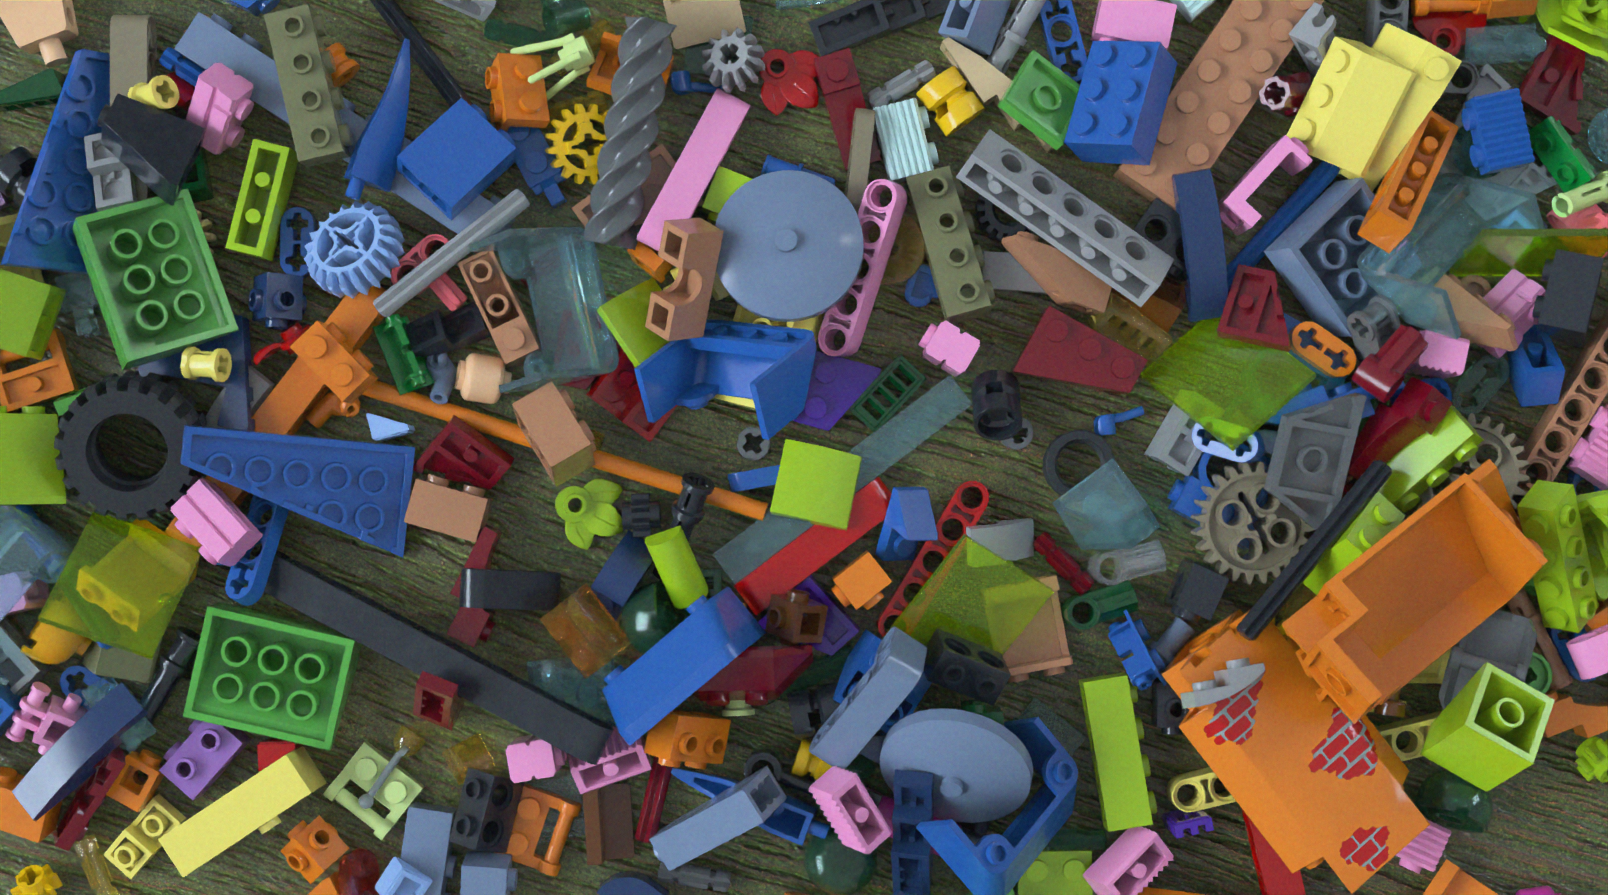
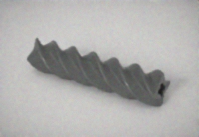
(629, 132)

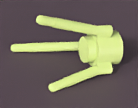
(574, 55)

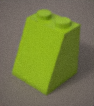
(29, 457)
(1368, 528)
(1489, 728)

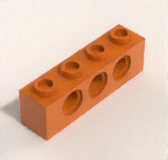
(1408, 183)

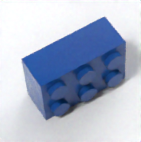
(1121, 102)

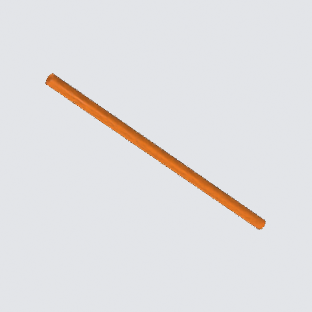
(603, 460)

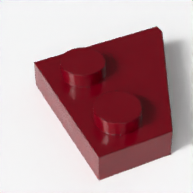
(1555, 83)
(1254, 310)
(464, 456)

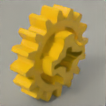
(581, 129)

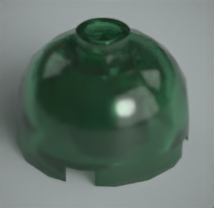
(648, 616)
(1455, 802)
(837, 867)

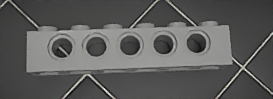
(1065, 218)

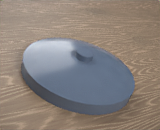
(789, 246)
(975, 762)

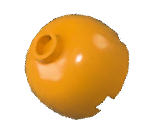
(54, 644)

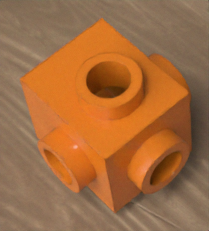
(313, 848)

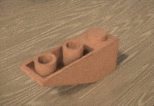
(1058, 274)
(500, 307)
(1476, 318)

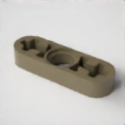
(859, 156)

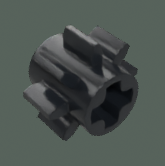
(641, 515)

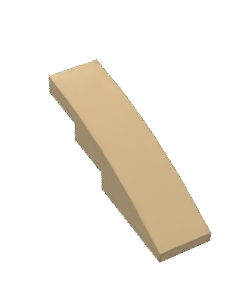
(981, 78)

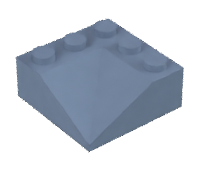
(1321, 256)

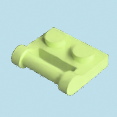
(396, 792)

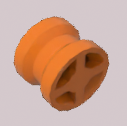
(345, 67)

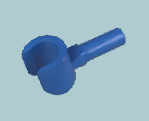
(682, 84)
(1106, 423)

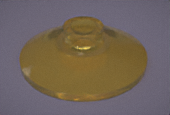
(909, 255)

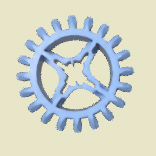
(354, 249)

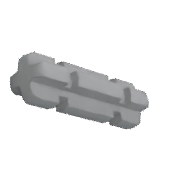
(901, 84)

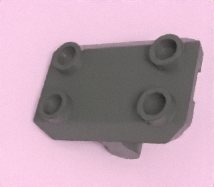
(1500, 640)

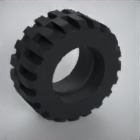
(94, 474)

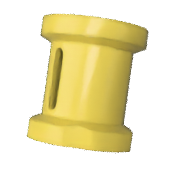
(158, 93)
(210, 364)

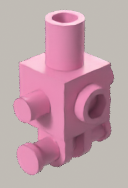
(46, 719)

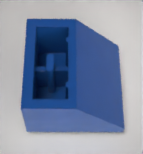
(857, 665)

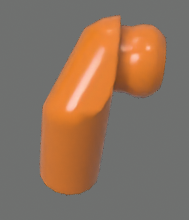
(329, 406)

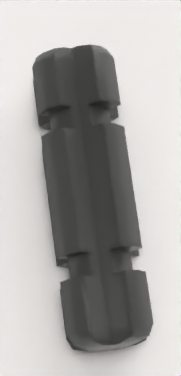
(696, 877)

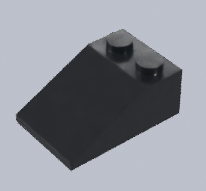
(1569, 296)

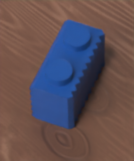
(1498, 132)

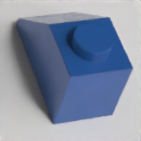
(1536, 369)

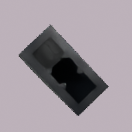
(151, 144)

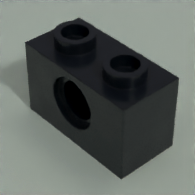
(1195, 592)

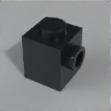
(1166, 709)

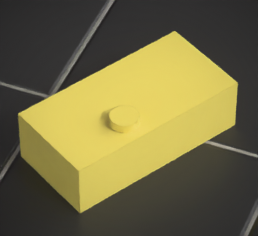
(243, 811)

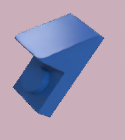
(906, 522)

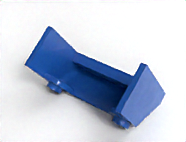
(732, 360)
(680, 663)
(1001, 860)

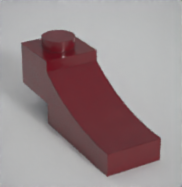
(841, 97)
(1391, 429)
(475, 624)
(437, 700)

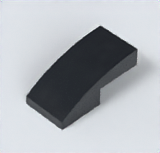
(440, 333)

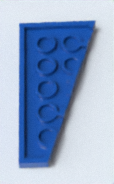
(60, 180)
(332, 481)

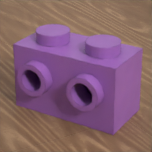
(202, 756)

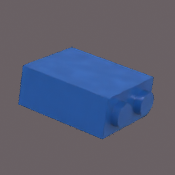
(457, 158)

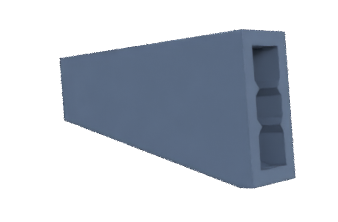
(718, 819)

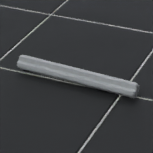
(450, 253)

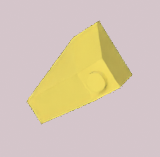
(1433, 71)

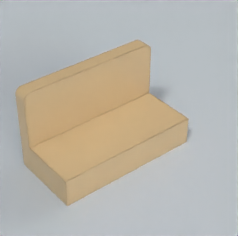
(702, 19)

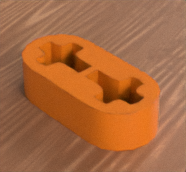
(1326, 342)

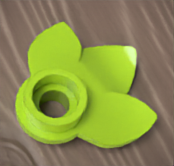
(595, 513)

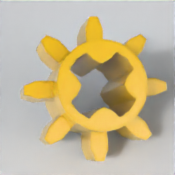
(36, 881)

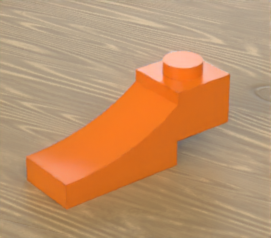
(1584, 718)

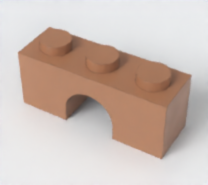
(683, 307)

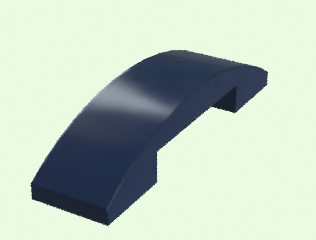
(1202, 244)

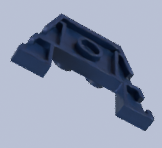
(236, 406)

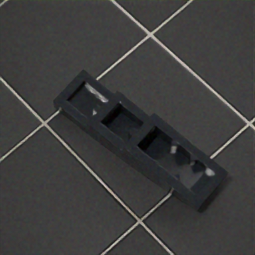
(870, 21)

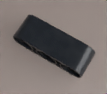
(509, 589)

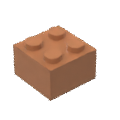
(554, 433)

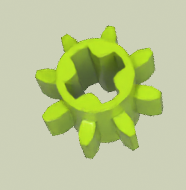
(1593, 759)

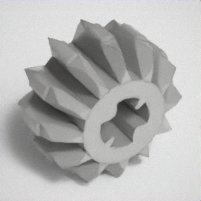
(719, 60)

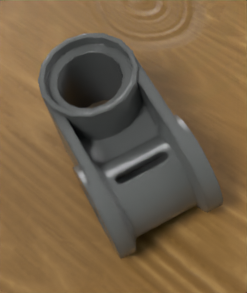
(1373, 328)

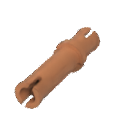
(1523, 606)

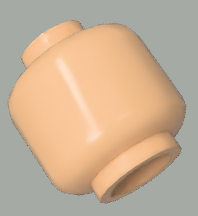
(480, 378)

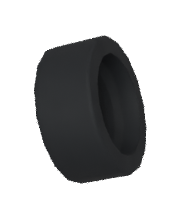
(1061, 442)

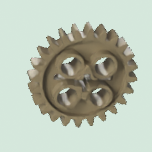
(1507, 461)
(1222, 537)

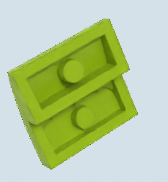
(627, 319)
(816, 484)

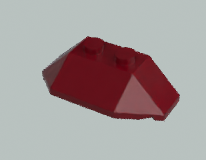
(757, 675)

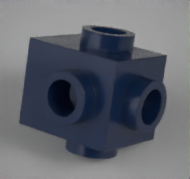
(277, 300)

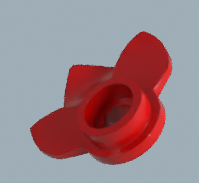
(1448, 25)
(792, 85)
(289, 337)

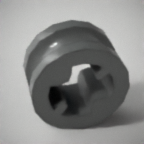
(1009, 443)

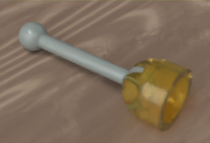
(406, 744)

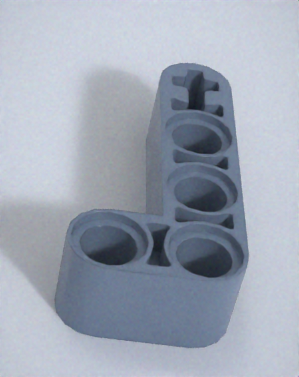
(872, 700)

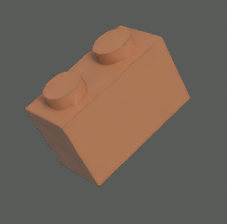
(448, 509)

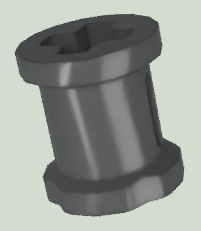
(742, 441)

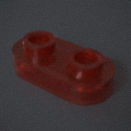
(353, 878)

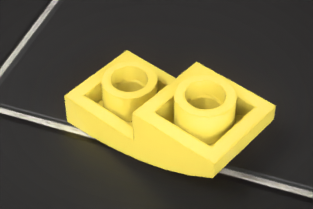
(140, 840)

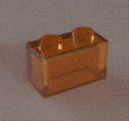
(585, 631)

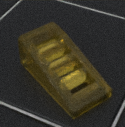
(1136, 320)

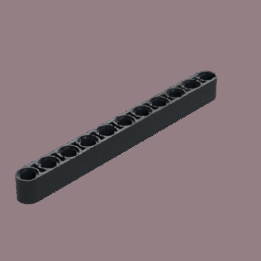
(427, 651)

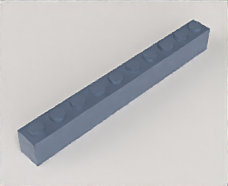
(211, 42)

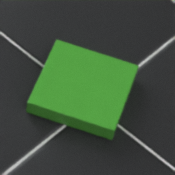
(1041, 99)

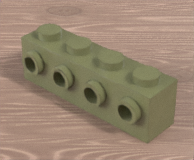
(307, 85)
(949, 246)

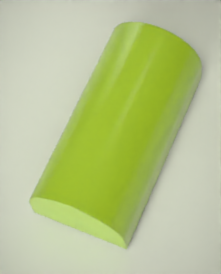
(677, 566)

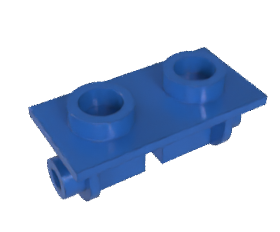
(1145, 663)

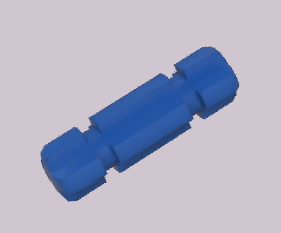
(184, 68)

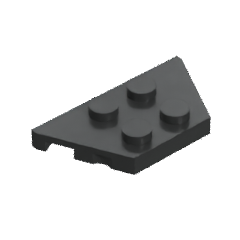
(1314, 456)

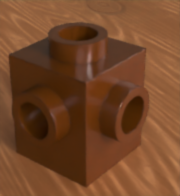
(796, 618)

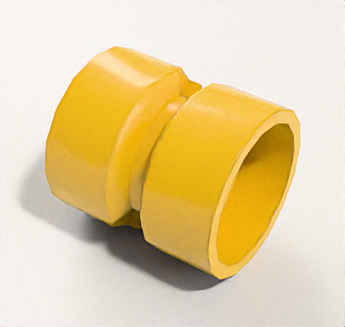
(950, 101)

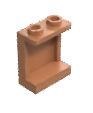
(1042, 641)

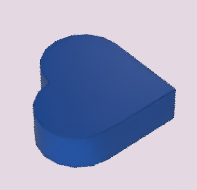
(920, 288)

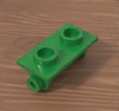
(1564, 163)
(406, 369)

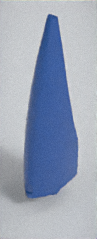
(377, 149)
(789, 821)

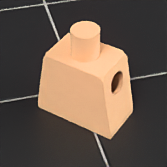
(41, 26)

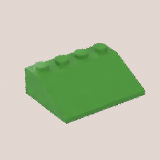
(153, 278)
(271, 675)

